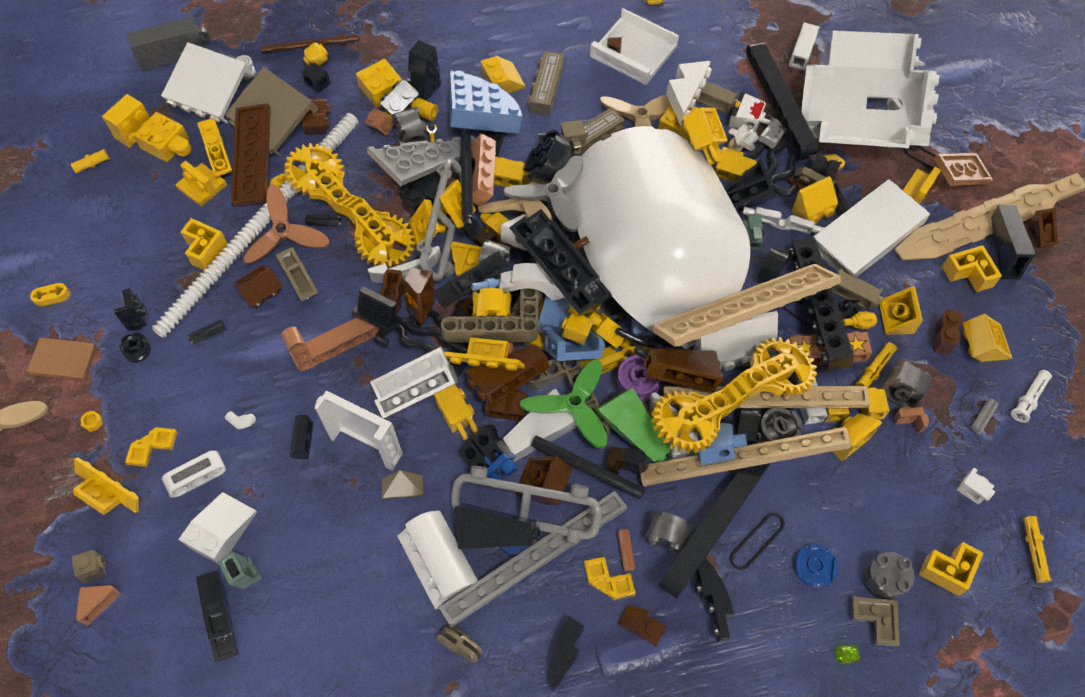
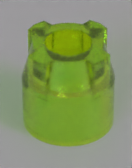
(847, 654)

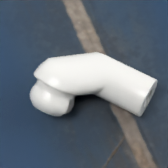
(240, 422)

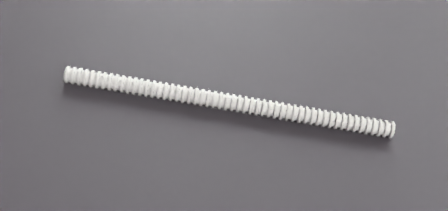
(241, 241)

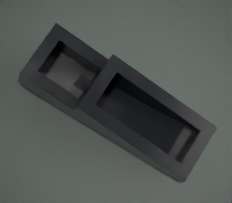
(565, 651)

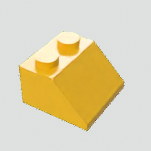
(502, 73)
(816, 201)
(986, 339)
(860, 430)

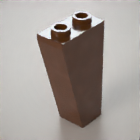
(685, 367)
(497, 383)

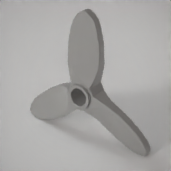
(559, 201)

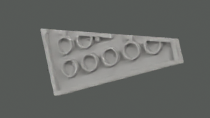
(415, 159)

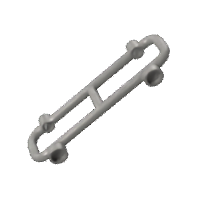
(445, 268)
(578, 495)

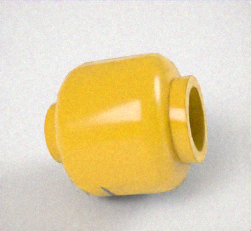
(315, 53)

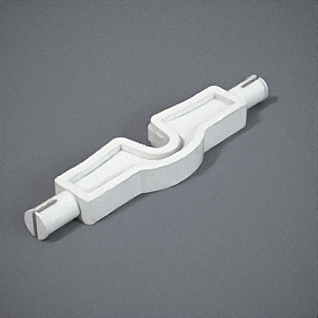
(791, 223)

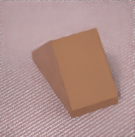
(94, 601)

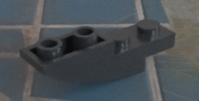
(711, 587)
(216, 616)

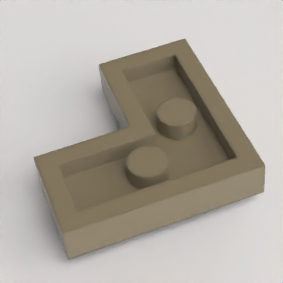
(883, 614)

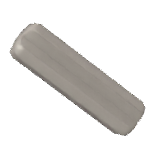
(984, 416)

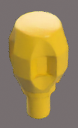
(861, 320)

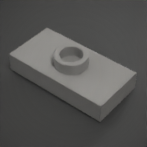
(772, 133)

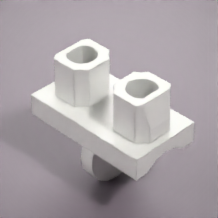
(743, 138)

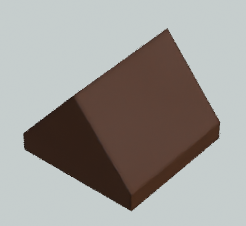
(615, 44)

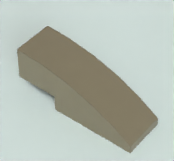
(296, 274)

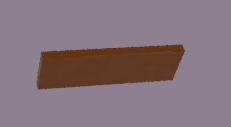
(251, 155)

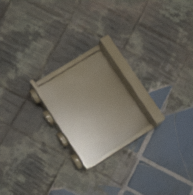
(286, 105)

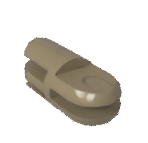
(459, 643)

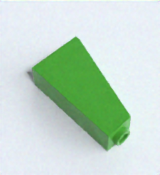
(633, 423)

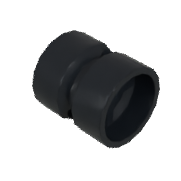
(825, 167)

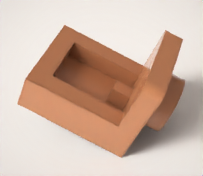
(380, 121)
(912, 415)

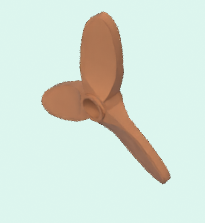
(279, 215)

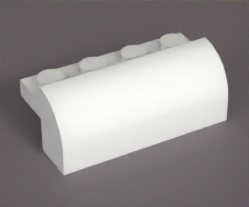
(413, 382)
(436, 557)

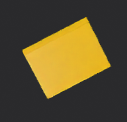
(901, 312)

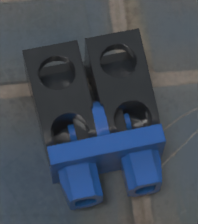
(489, 451)

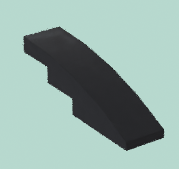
(477, 273)

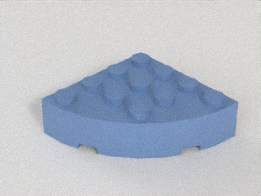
(481, 105)

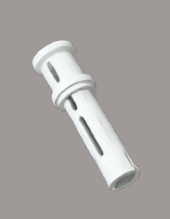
(1029, 401)

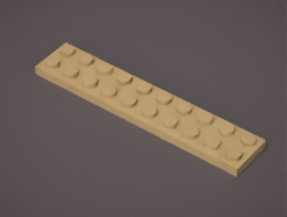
(745, 304)

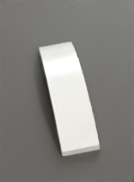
(376, 273)

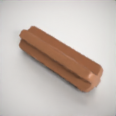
(626, 550)

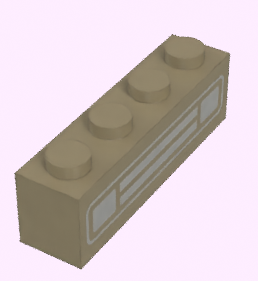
(546, 83)
(601, 128)

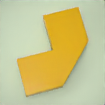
(140, 450)
(614, 587)

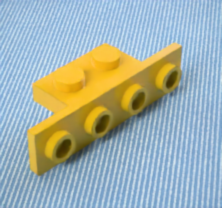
(487, 352)
(102, 491)

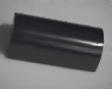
(301, 437)

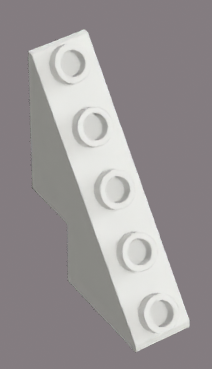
(687, 87)

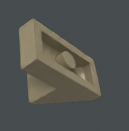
(808, 176)

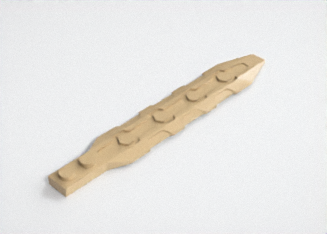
(975, 224)

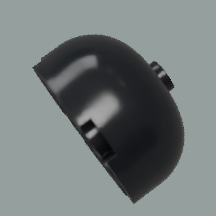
(547, 157)

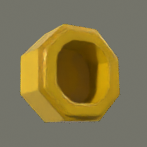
(91, 421)

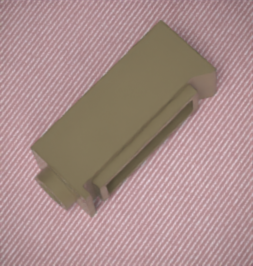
(717, 97)
(857, 289)

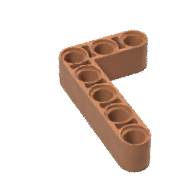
(328, 344)

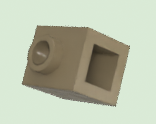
(89, 566)

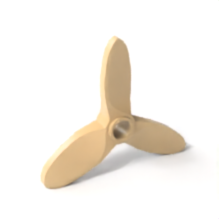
(639, 114)
(527, 206)
(21, 414)

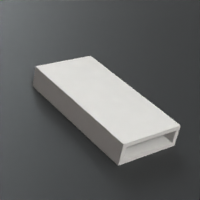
(870, 229)

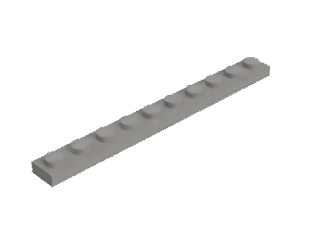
(525, 563)

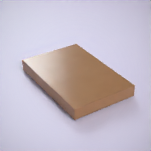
(963, 169)
(62, 359)

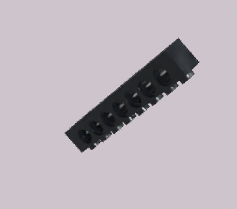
(823, 310)

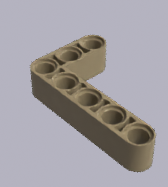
(499, 325)
(568, 374)

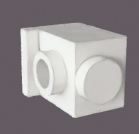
(976, 487)

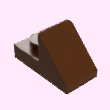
(1045, 224)
(642, 625)

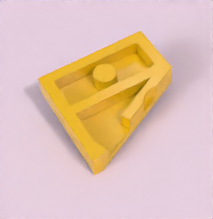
(464, 256)

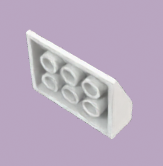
(738, 342)

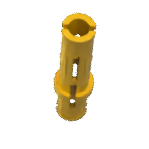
(872, 372)
(1037, 549)

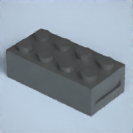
(165, 42)

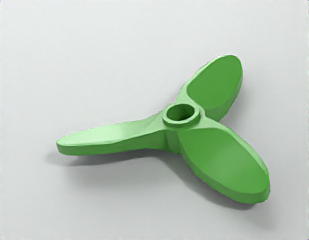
(584, 417)

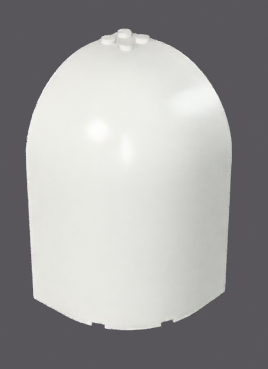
(658, 224)

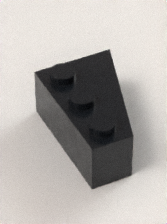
(424, 69)
(750, 188)

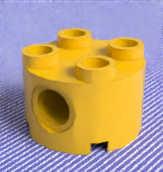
(491, 303)

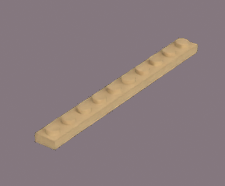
(813, 398)
(749, 456)

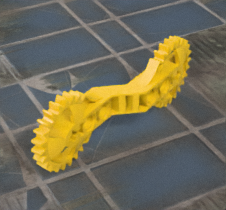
(324, 168)
(705, 412)

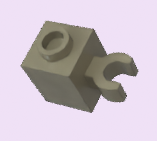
(575, 134)

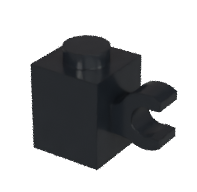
(411, 199)

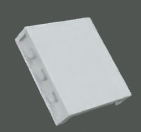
(642, 47)
(204, 82)
(360, 424)

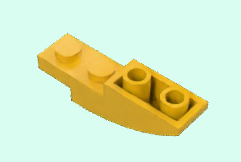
(215, 147)

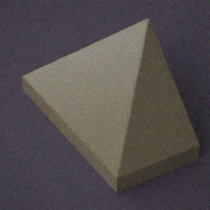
(402, 485)

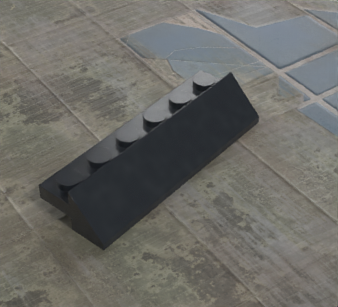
(561, 262)

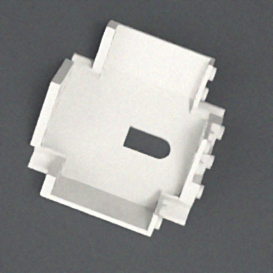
(875, 68)

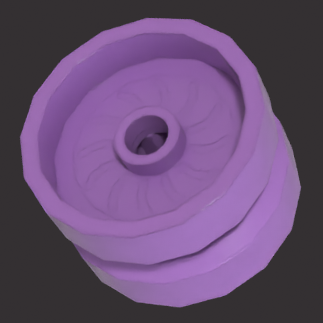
(632, 375)

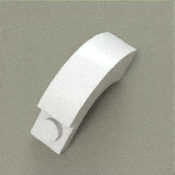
(529, 276)

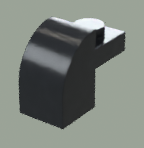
(773, 264)

